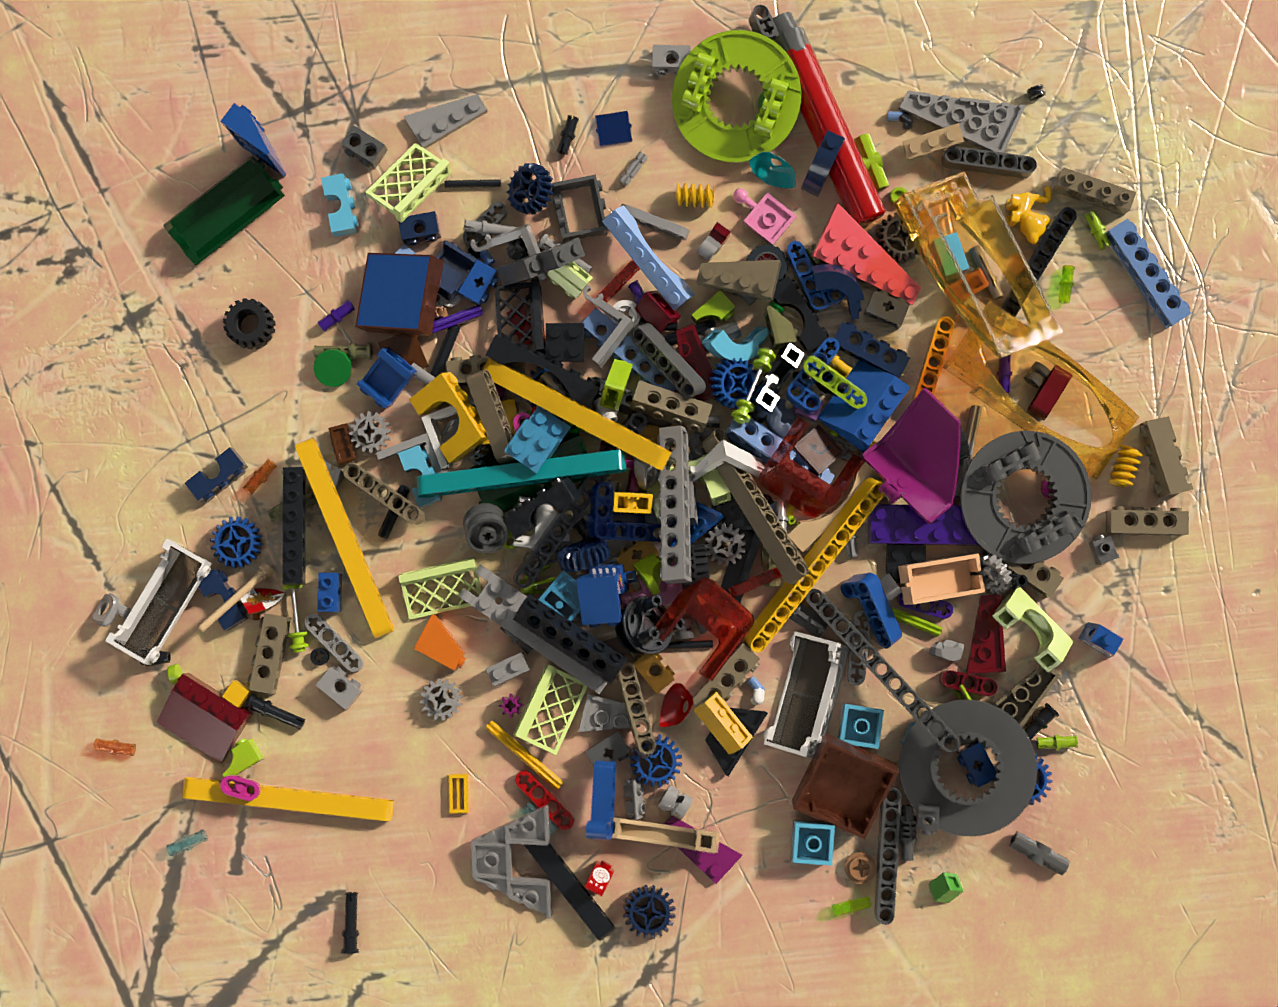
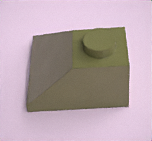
(780, 329)

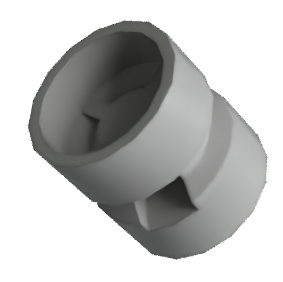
(675, 802)

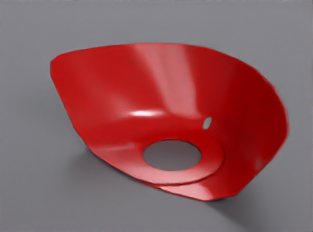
(672, 705)

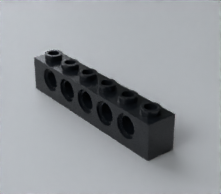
(294, 526)
(570, 639)

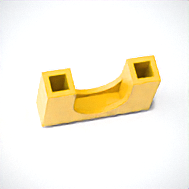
(470, 430)

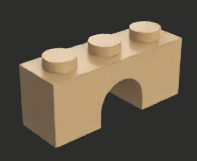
(933, 141)

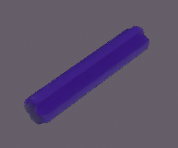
(457, 318)

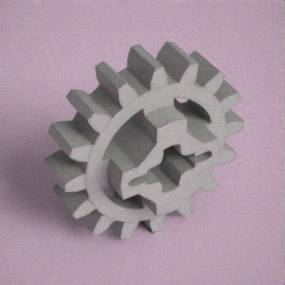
(371, 441)
(729, 552)
(995, 574)
(437, 711)

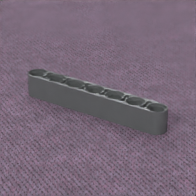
(889, 864)

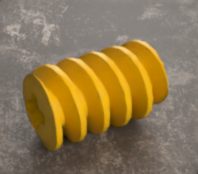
(695, 195)
(1124, 466)

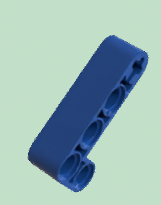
(804, 277)
(803, 386)
(875, 605)
(603, 801)

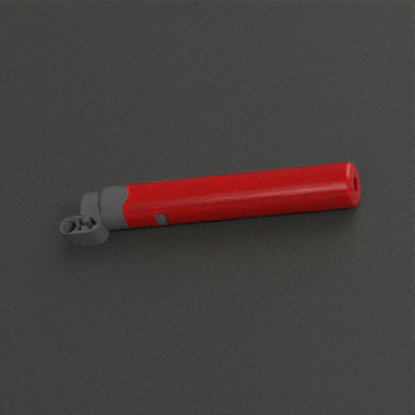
(823, 114)

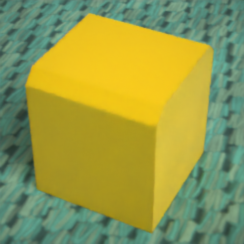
(237, 693)

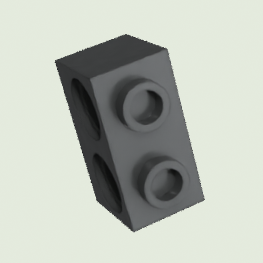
(366, 144)

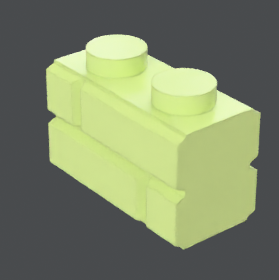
(570, 278)

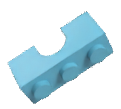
(343, 221)
(416, 459)

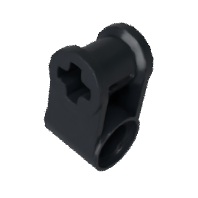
(827, 376)

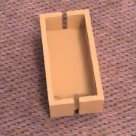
(941, 579)

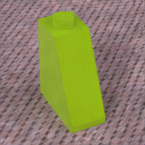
(615, 384)

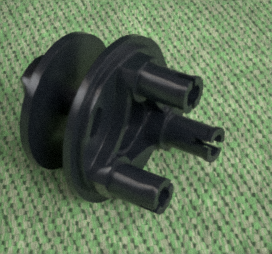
(638, 624)

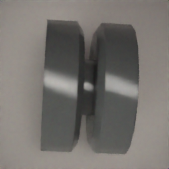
(485, 528)

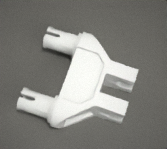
(544, 517)

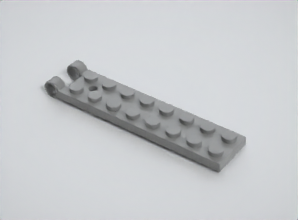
(504, 614)

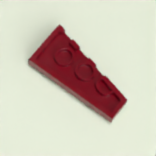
(693, 353)
(987, 644)

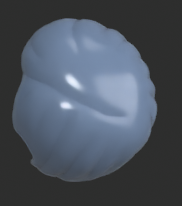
(780, 418)

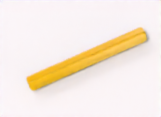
(524, 755)

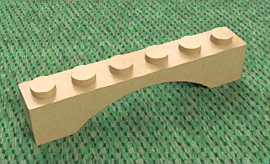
(805, 532)
(666, 835)

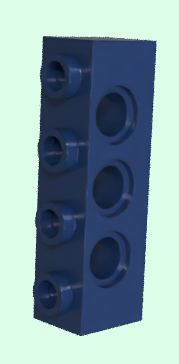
(859, 351)

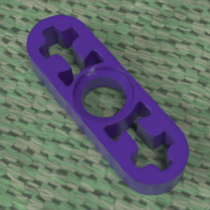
(940, 603)

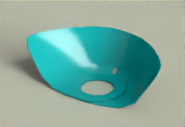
(777, 176)

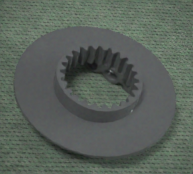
(1068, 502)
(1015, 768)

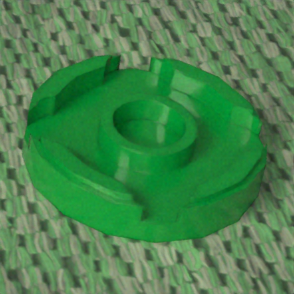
(332, 367)

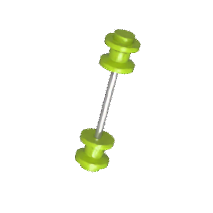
(744, 406)
(297, 637)

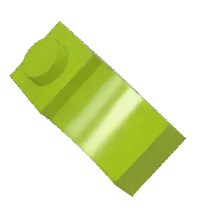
(717, 308)
(649, 572)
(244, 756)

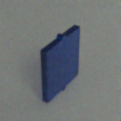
(613, 128)

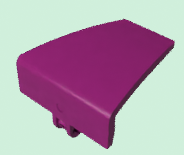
(919, 457)

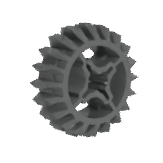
(893, 239)

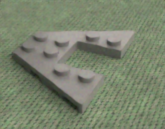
(493, 860)

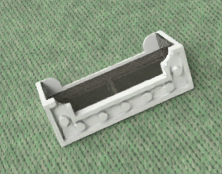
(161, 603)
(807, 695)

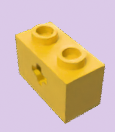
(632, 502)

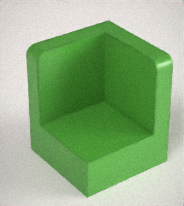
(946, 887)

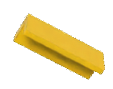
(723, 723)

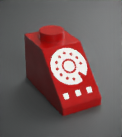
(599, 877)

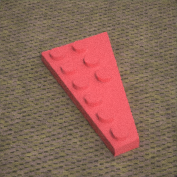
(851, 247)

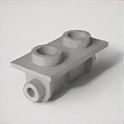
(636, 807)

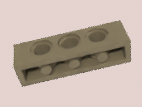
(1094, 191)
(456, 366)
(665, 398)
(1177, 527)
(1045, 587)
(281, 625)
(742, 654)

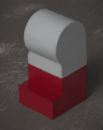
(714, 241)

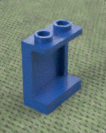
(386, 378)
(599, 599)

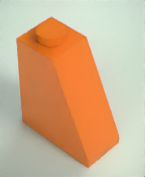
(440, 644)

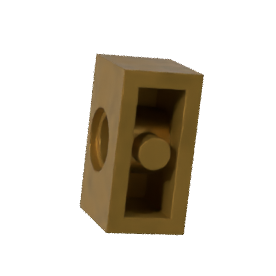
(657, 682)

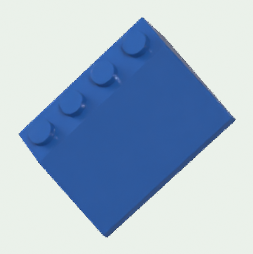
(251, 136)
(863, 424)

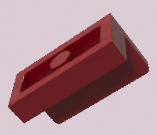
(656, 310)

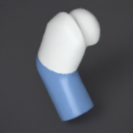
(758, 693)

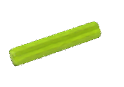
(917, 622)

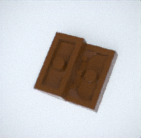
(407, 348)

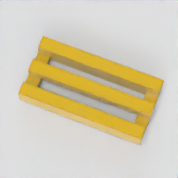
(466, 793)

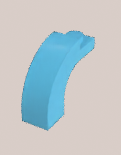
(724, 348)

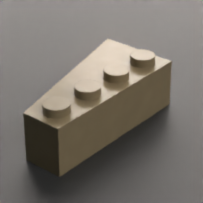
(741, 277)
(1164, 457)
(1027, 694)

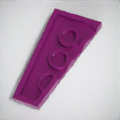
(712, 864)

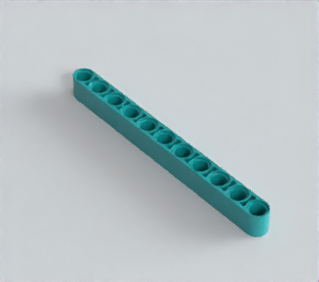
(518, 474)

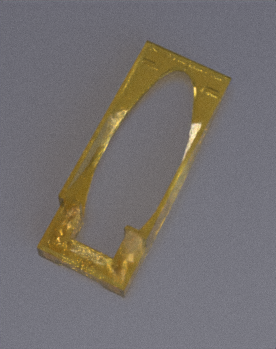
(989, 228)
(989, 391)

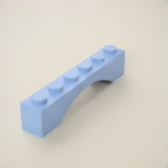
(627, 233)

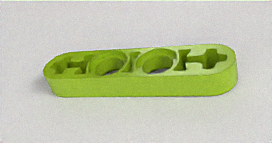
(836, 380)

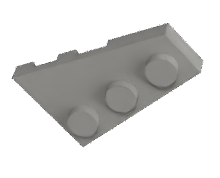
(604, 714)

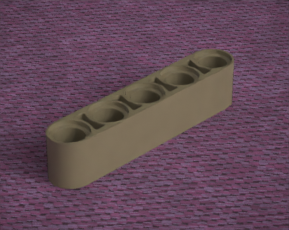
(491, 414)
(378, 487)
(640, 718)

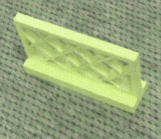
(422, 188)
(432, 573)
(534, 704)

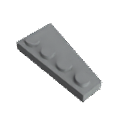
(440, 121)

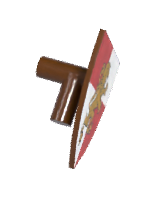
(260, 600)

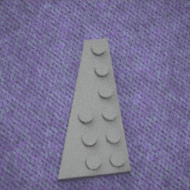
(980, 121)

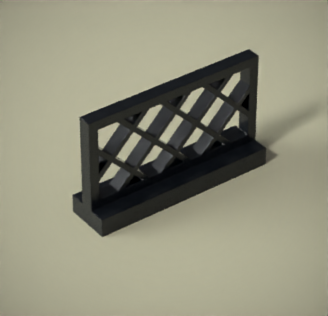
(536, 312)

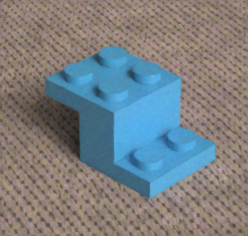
(537, 439)
(563, 596)

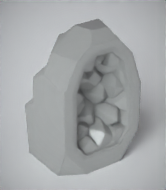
(645, 474)
(947, 650)

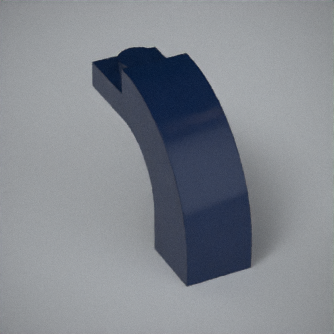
(822, 163)
(836, 277)

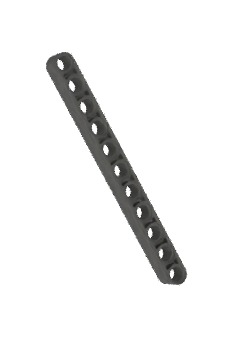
(891, 673)

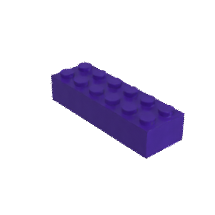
(904, 526)

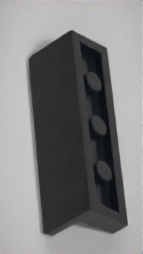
(741, 569)

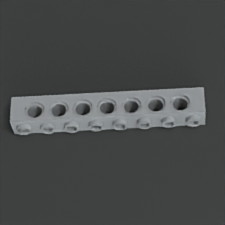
(681, 512)

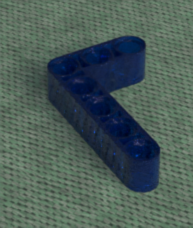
(610, 527)

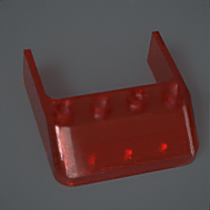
(799, 485)
(716, 613)

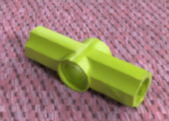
(872, 161)

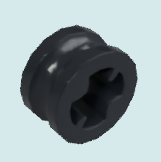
(1036, 92)
(325, 658)

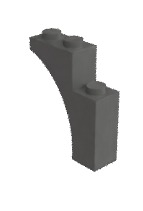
(541, 262)

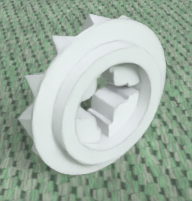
(623, 306)

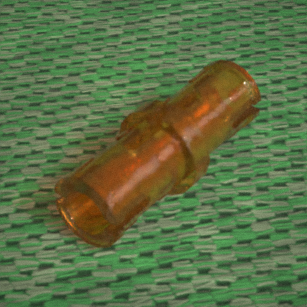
(259, 476)
(102, 745)

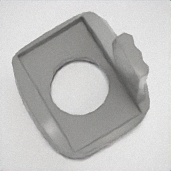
(115, 607)

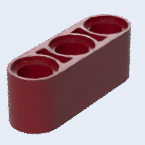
(1049, 392)
(977, 682)

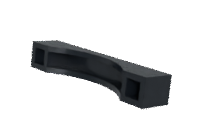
(579, 389)

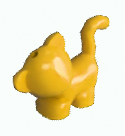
(1031, 223)

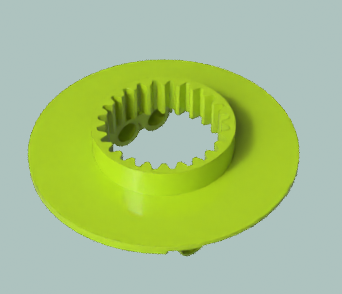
(720, 54)

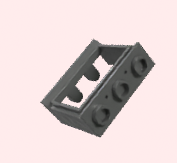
(599, 205)

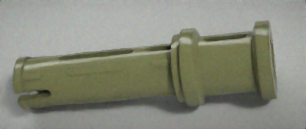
(353, 351)

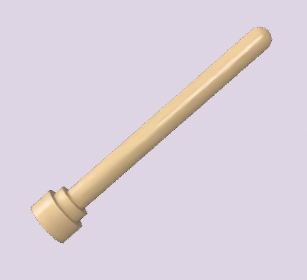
(264, 572)

